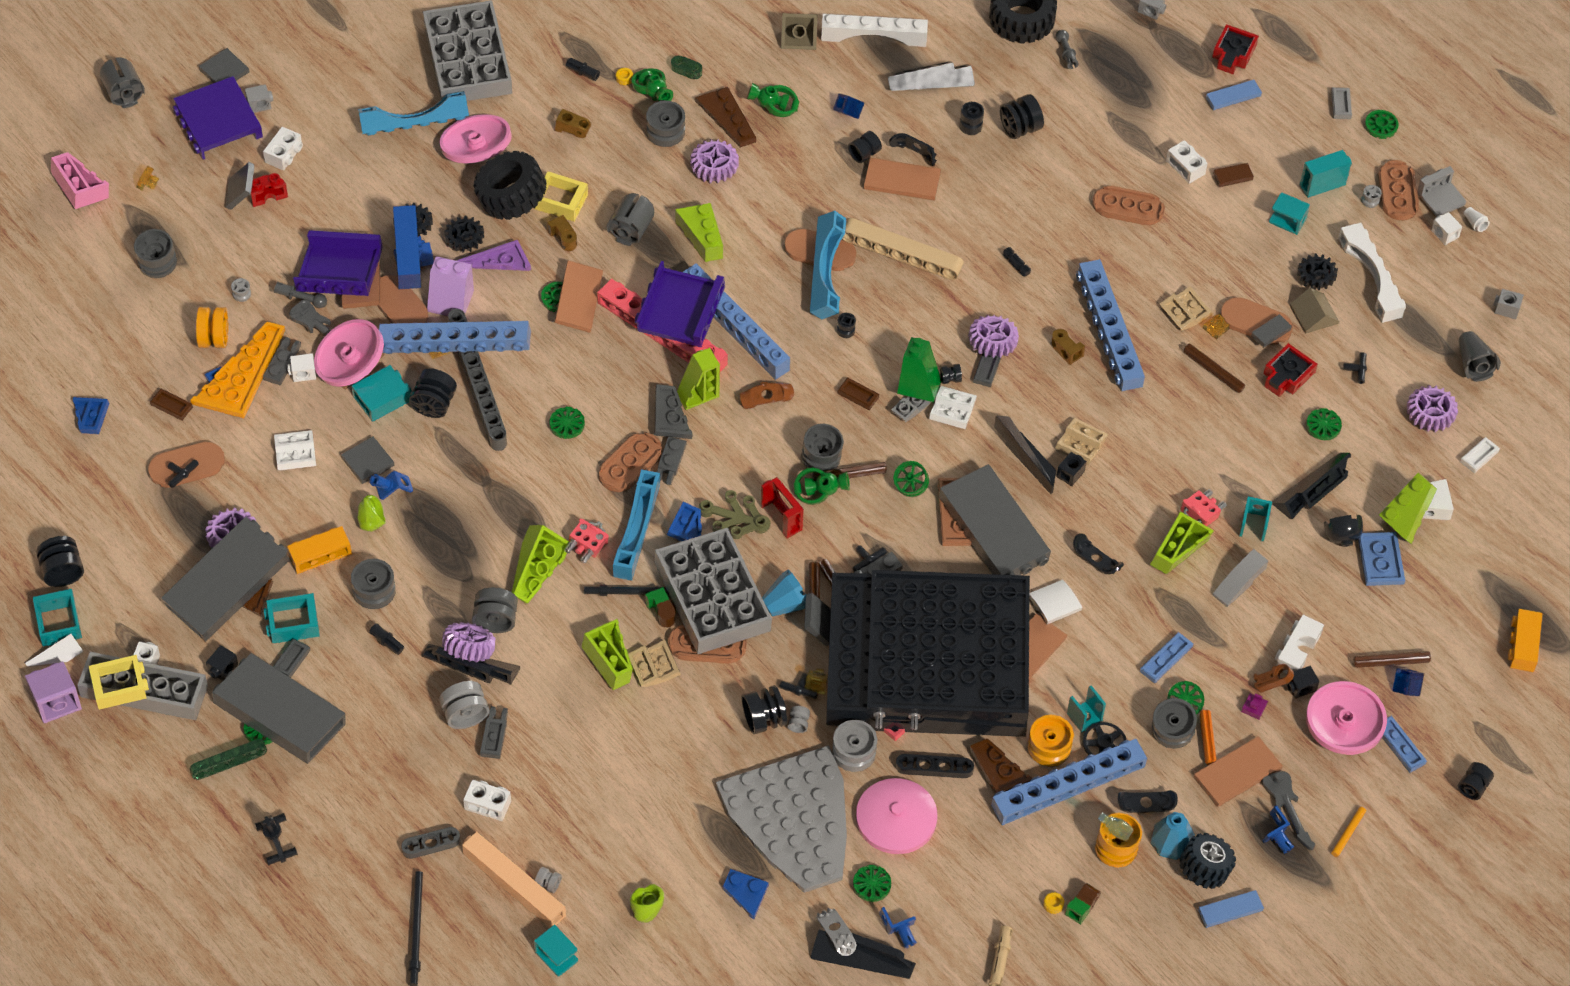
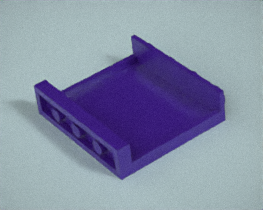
(216, 115)
(339, 263)
(679, 306)

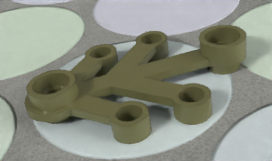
(736, 516)

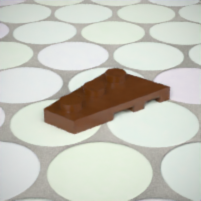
(996, 767)

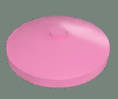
(475, 138)
(348, 352)
(1346, 718)
(896, 816)

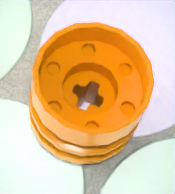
(1116, 851)

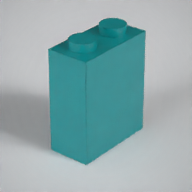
(1325, 173)
(381, 393)

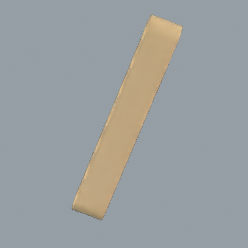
(902, 249)

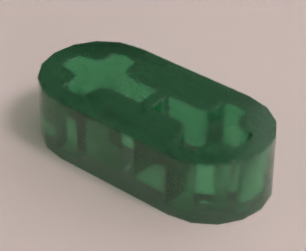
(686, 67)

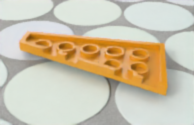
(241, 376)

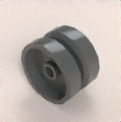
(665, 123)
(373, 583)
(495, 609)
(1174, 723)

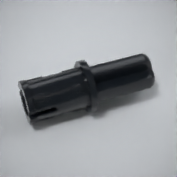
(583, 69)
(386, 639)

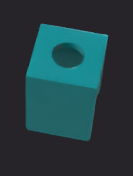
(1289, 213)
(1265, 511)
(1094, 706)
(556, 950)

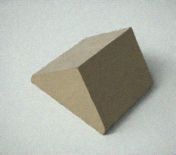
(799, 31)
(1313, 311)

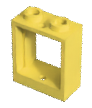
(557, 208)
(120, 696)

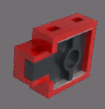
(1234, 48)
(1288, 371)

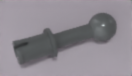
(1068, 54)
(318, 300)

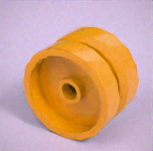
(212, 327)
(1050, 740)

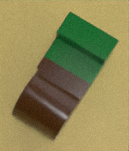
(661, 603)
(1082, 903)

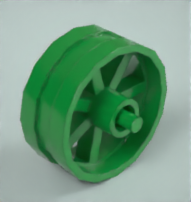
(911, 479)

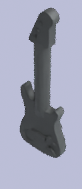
(305, 314)
(1280, 787)

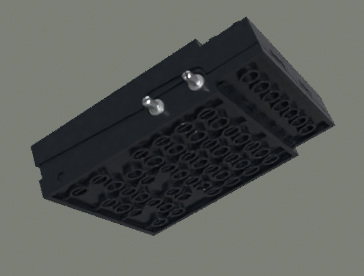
(930, 652)

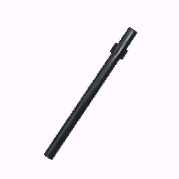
(603, 590)
(414, 964)

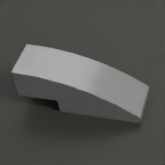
(1240, 578)

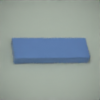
(1233, 94)
(1166, 657)
(1402, 746)
(1231, 909)

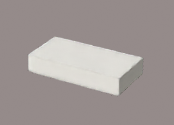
(1479, 455)

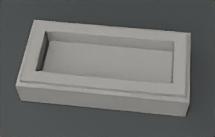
(1341, 103)

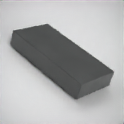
(1271, 330)
(986, 370)
(292, 658)

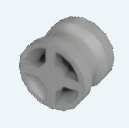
(1371, 191)
(241, 290)

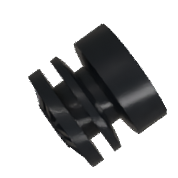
(1021, 116)
(433, 393)
(60, 561)
(768, 708)

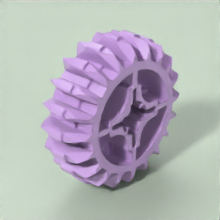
(705, 165)
(993, 336)
(1431, 403)
(223, 524)
(468, 642)

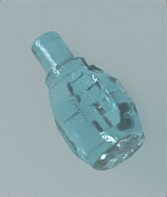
(1117, 826)

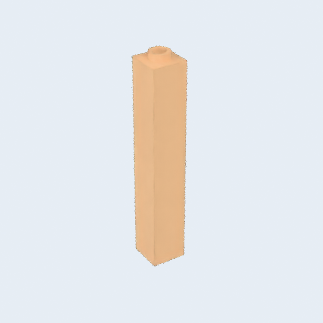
(513, 880)

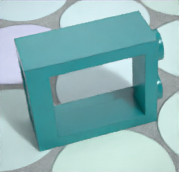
(53, 602)
(293, 632)

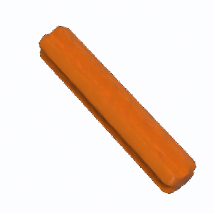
(1207, 736)

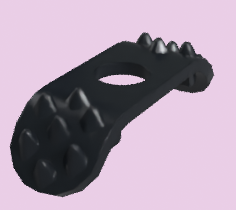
(905, 140)
(1085, 550)
(1161, 801)

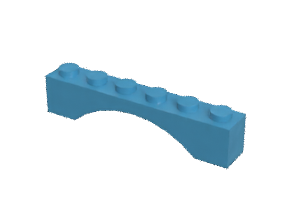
(451, 106)
(828, 236)
(632, 542)

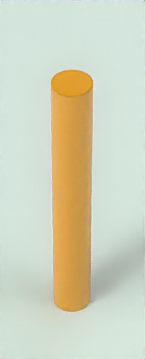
(1348, 831)

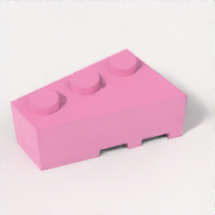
(77, 182)

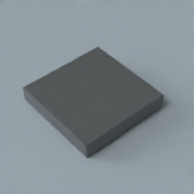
(224, 66)
(239, 185)
(367, 459)
(817, 618)

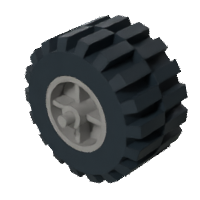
(1207, 860)

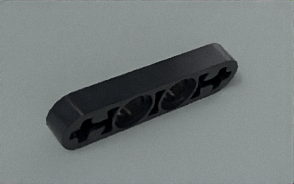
(934, 769)

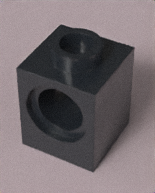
(1068, 474)
(221, 663)
(1303, 682)

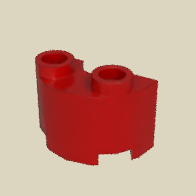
(268, 187)

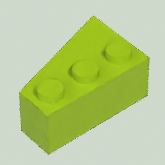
(702, 229)
(700, 380)
(1409, 506)
(1181, 541)
(608, 653)

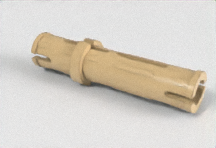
(1002, 949)

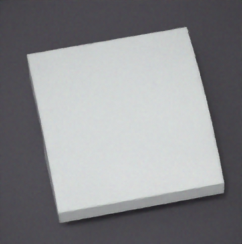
(953, 407)
(295, 450)
(1055, 601)

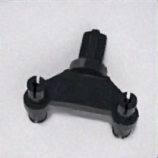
(272, 831)

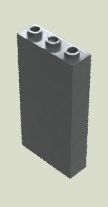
(994, 523)
(226, 578)
(279, 708)

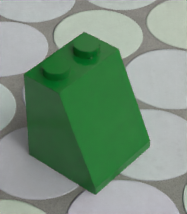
(919, 371)

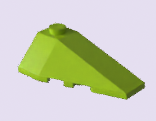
(538, 557)

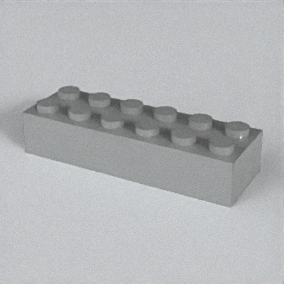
(169, 692)

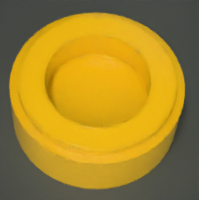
(624, 76)
(1053, 903)

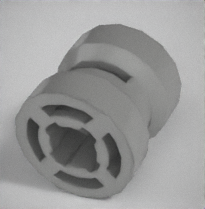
(799, 717)
(548, 879)

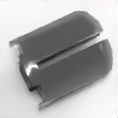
(124, 80)
(631, 219)

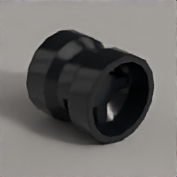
(846, 325)
(950, 374)

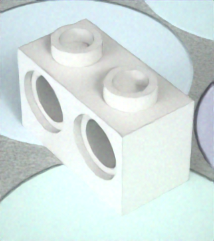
(283, 148)
(1186, 162)
(485, 804)

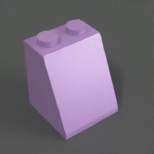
(449, 286)
(53, 692)

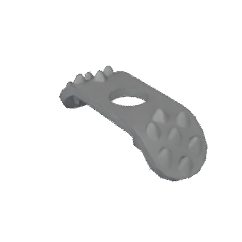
(841, 938)

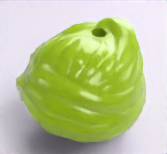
(370, 514)
(647, 902)

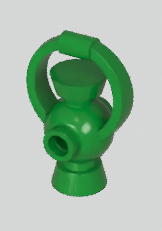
(653, 84)
(769, 97)
(826, 484)

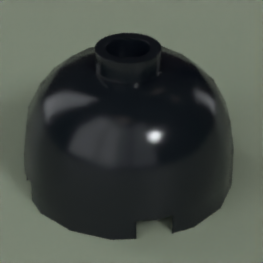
(1344, 529)

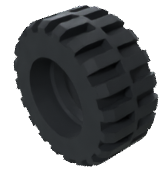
(1023, 26)
(517, 198)

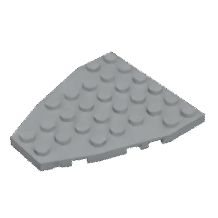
(793, 816)

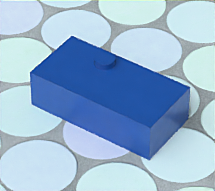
(407, 247)

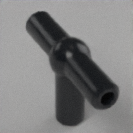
(1361, 367)
(182, 473)
(867, 557)
(799, 688)

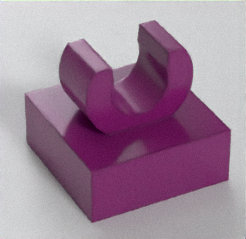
(1254, 706)

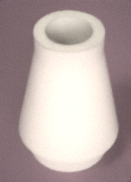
(1477, 220)

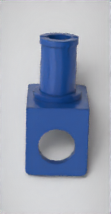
(390, 483)
(1278, 834)
(901, 927)

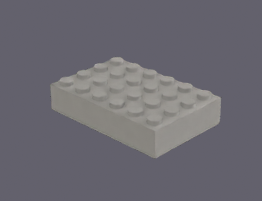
(467, 50)
(712, 590)

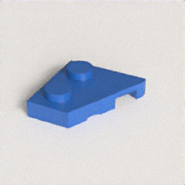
(90, 413)
(686, 523)
(746, 891)

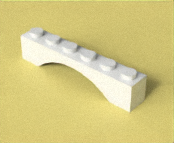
(840, 27)
(1357, 244)

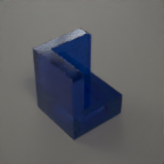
(848, 106)
(1408, 682)

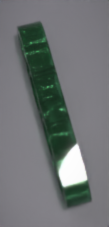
(228, 759)

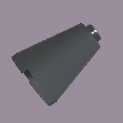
(1477, 357)

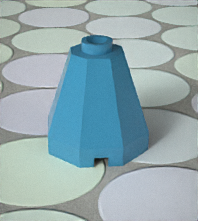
(784, 595)
(1172, 835)

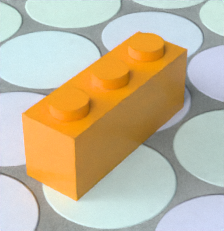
(319, 549)
(1525, 640)

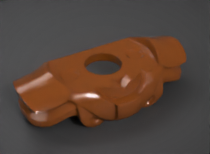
(753, 397)

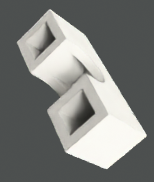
(1305, 633)

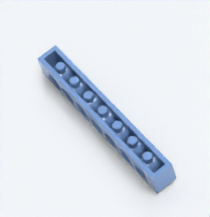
(1110, 325)
(462, 332)
(747, 332)
(1008, 812)

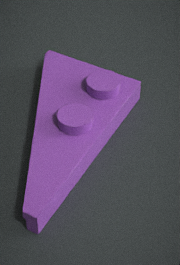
(503, 257)

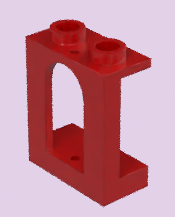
(791, 517)

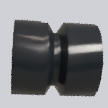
(971, 118)
(864, 147)
(1475, 781)

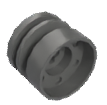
(155, 253)
(825, 440)

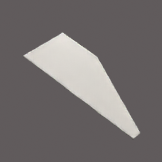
(60, 652)

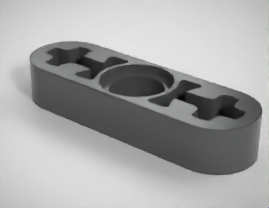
(414, 841)

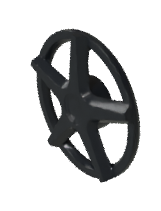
(1104, 739)

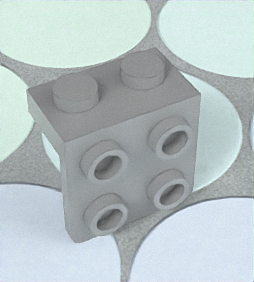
(1440, 193)

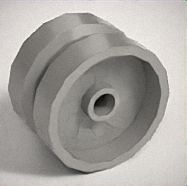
(464, 705)
(854, 745)

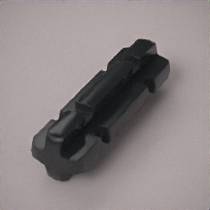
(1016, 261)

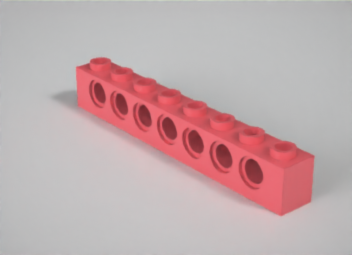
(621, 303)

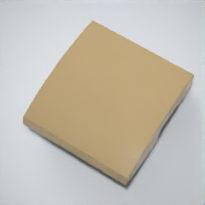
(1186, 309)
(1082, 440)
(654, 664)

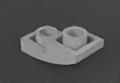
(909, 408)

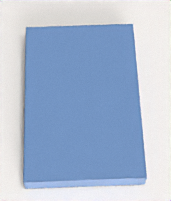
(1381, 559)

